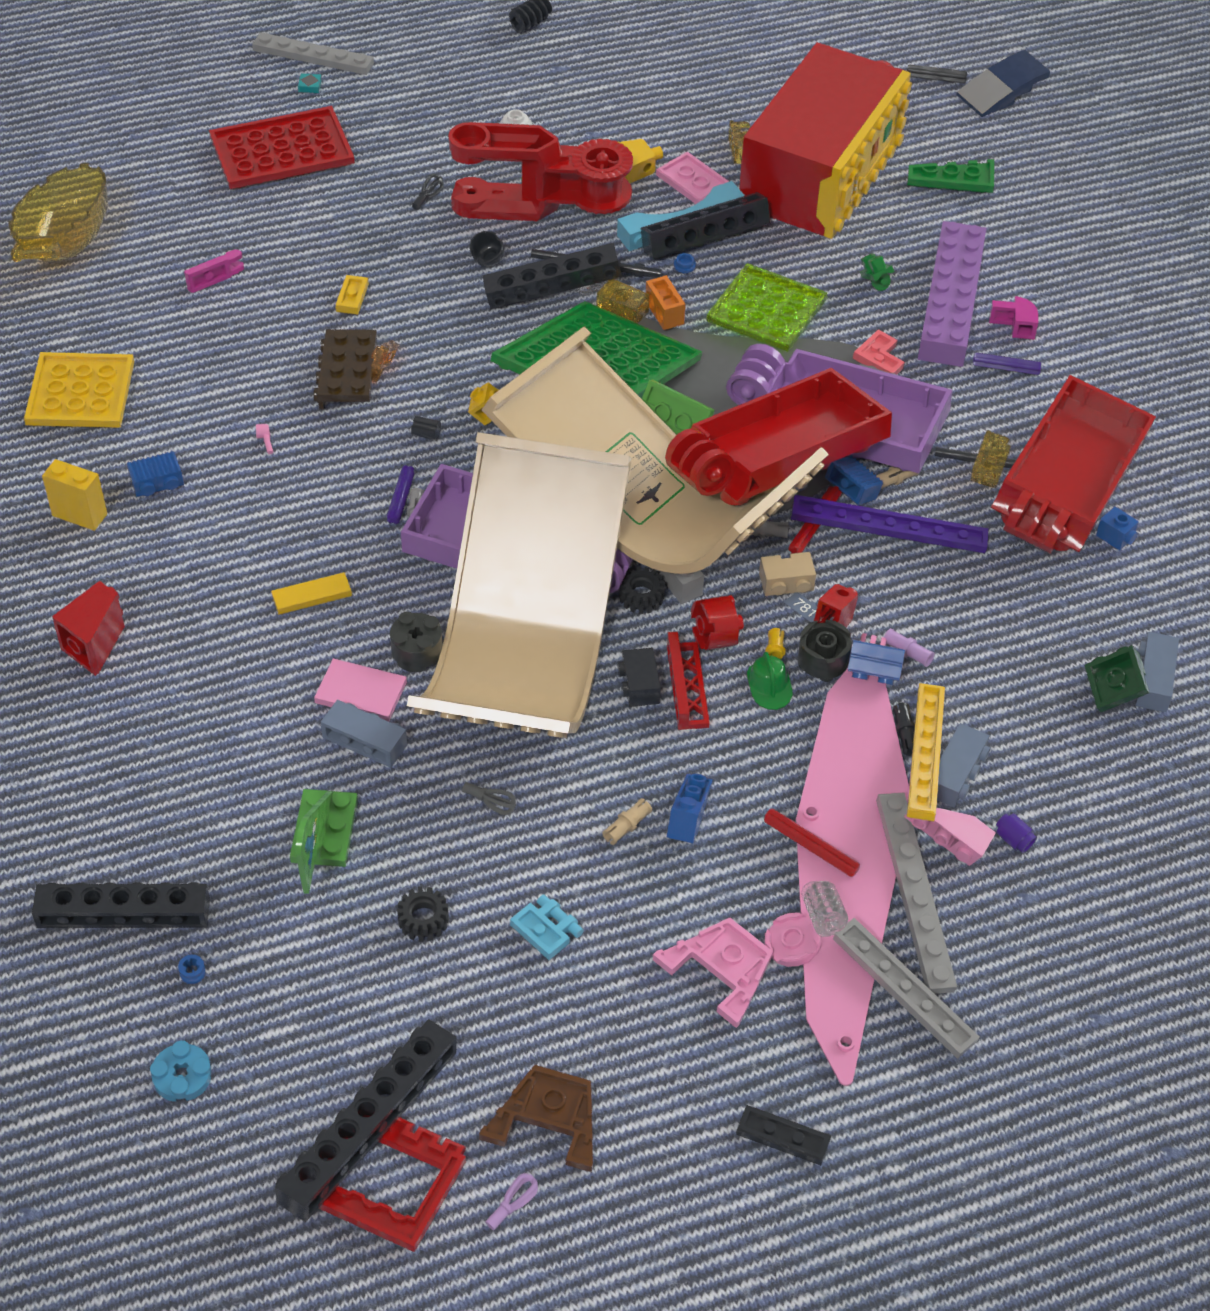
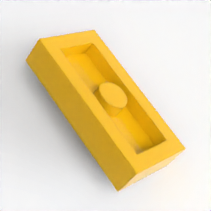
(352, 294)

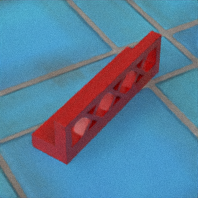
(681, 685)

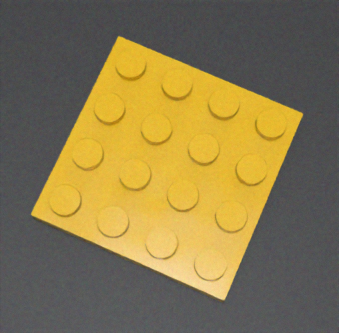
(79, 390)

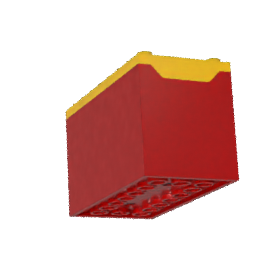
(825, 138)

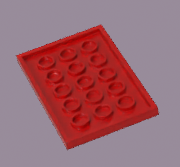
(281, 147)

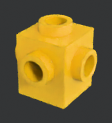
(479, 398)

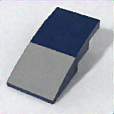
(1002, 83)

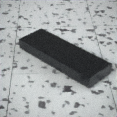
(783, 1135)

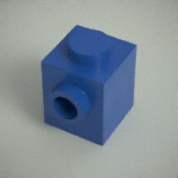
(1117, 528)

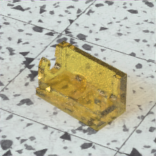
(736, 139)
(990, 459)

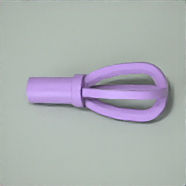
(507, 1209)

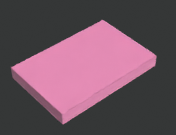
(690, 177)
(362, 686)

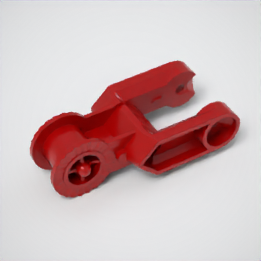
(551, 173)

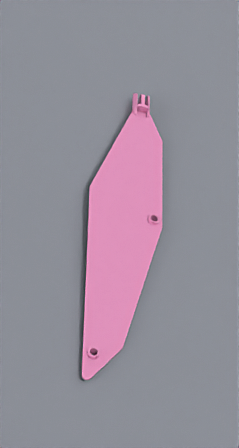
(849, 767)

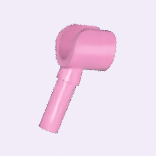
(262, 431)

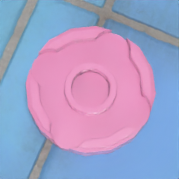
(792, 940)

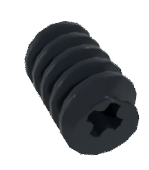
(529, 13)

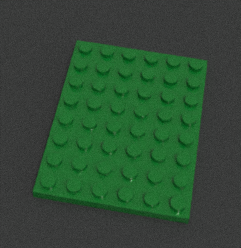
(627, 347)

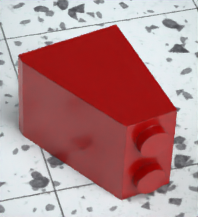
(90, 626)

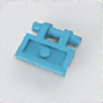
(541, 931)

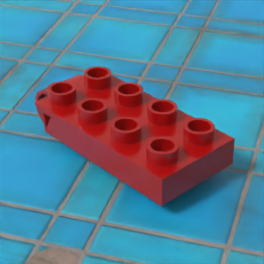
(775, 434)
(1071, 467)

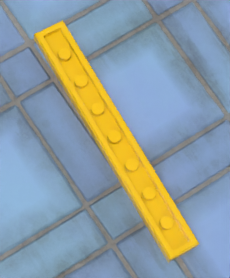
(926, 752)

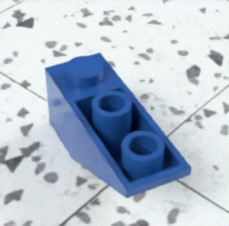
(689, 808)

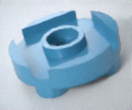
(180, 1087)

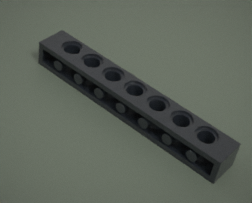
(305, 1198)

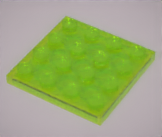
(767, 307)

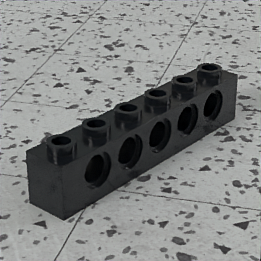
(694, 222)
(551, 276)
(134, 913)

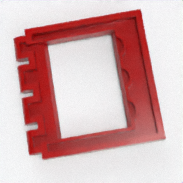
(379, 1217)

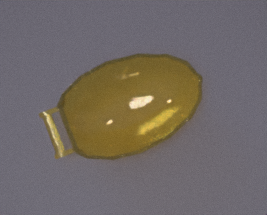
(59, 216)

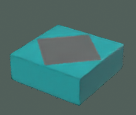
(309, 83)

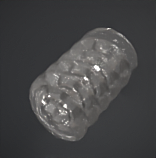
(824, 907)

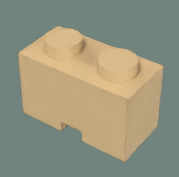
(787, 574)

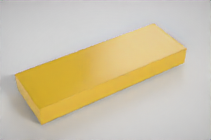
(311, 593)

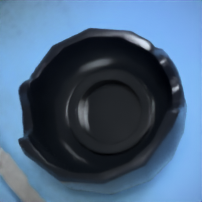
(486, 248)

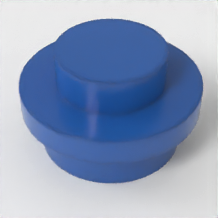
(684, 263)

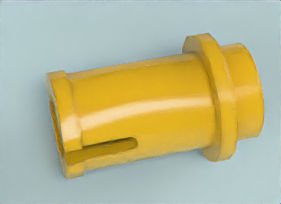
(775, 643)

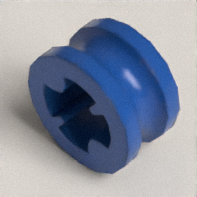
(188, 961)

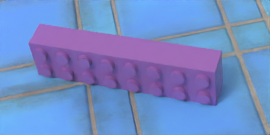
(952, 294)

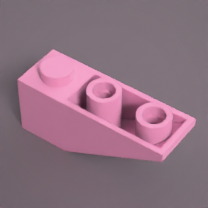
(958, 833)

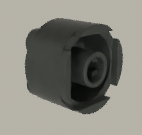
(416, 641)
(824, 650)

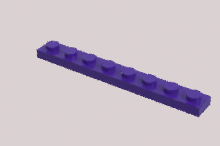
(889, 524)

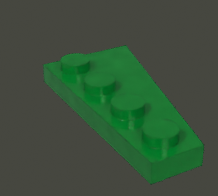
(961, 177)

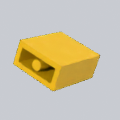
(74, 494)

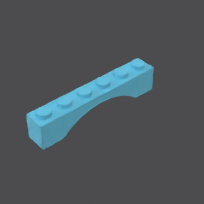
(629, 226)

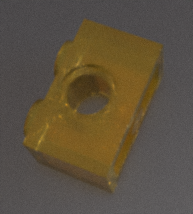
(623, 300)

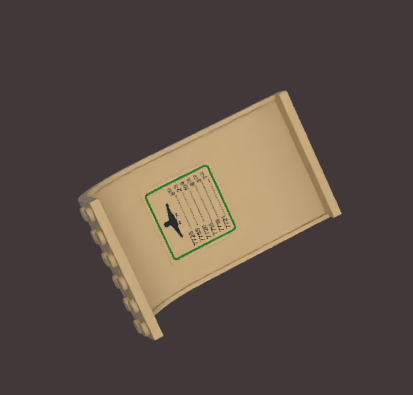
(665, 522)

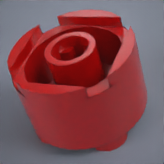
(716, 622)

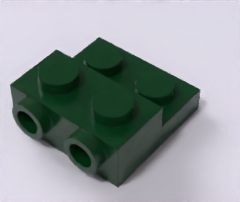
(1117, 678)

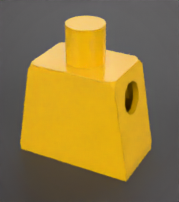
(643, 159)

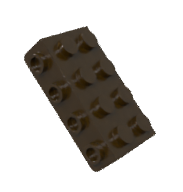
(345, 366)

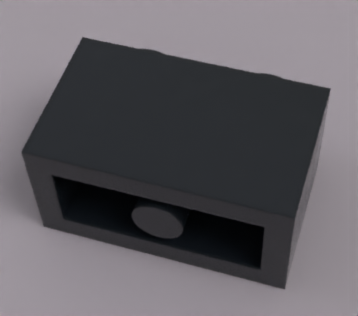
(640, 677)

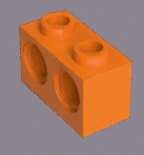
(665, 302)

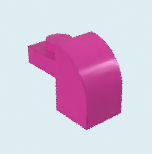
(1020, 314)

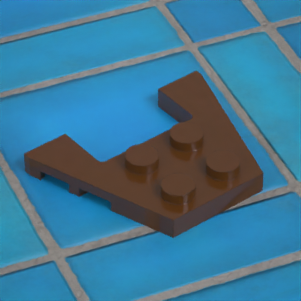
(550, 1102)

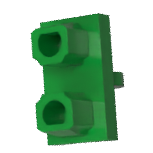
(876, 271)

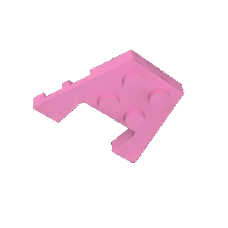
(729, 955)

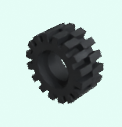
(642, 601)
(427, 927)

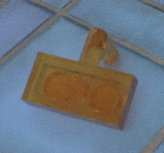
(383, 357)

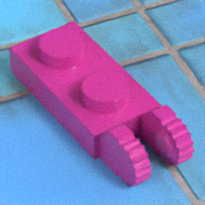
(214, 271)

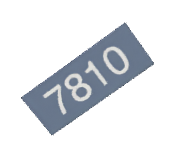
(802, 606)

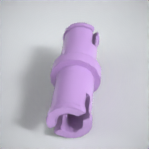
(910, 646)

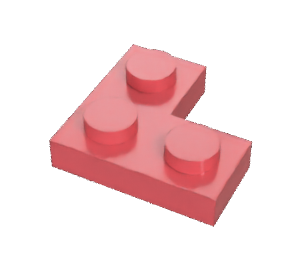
(877, 351)

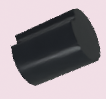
(426, 427)

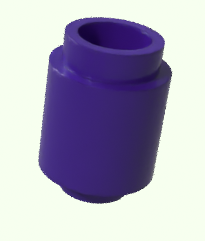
(1015, 832)

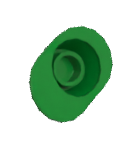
(769, 682)

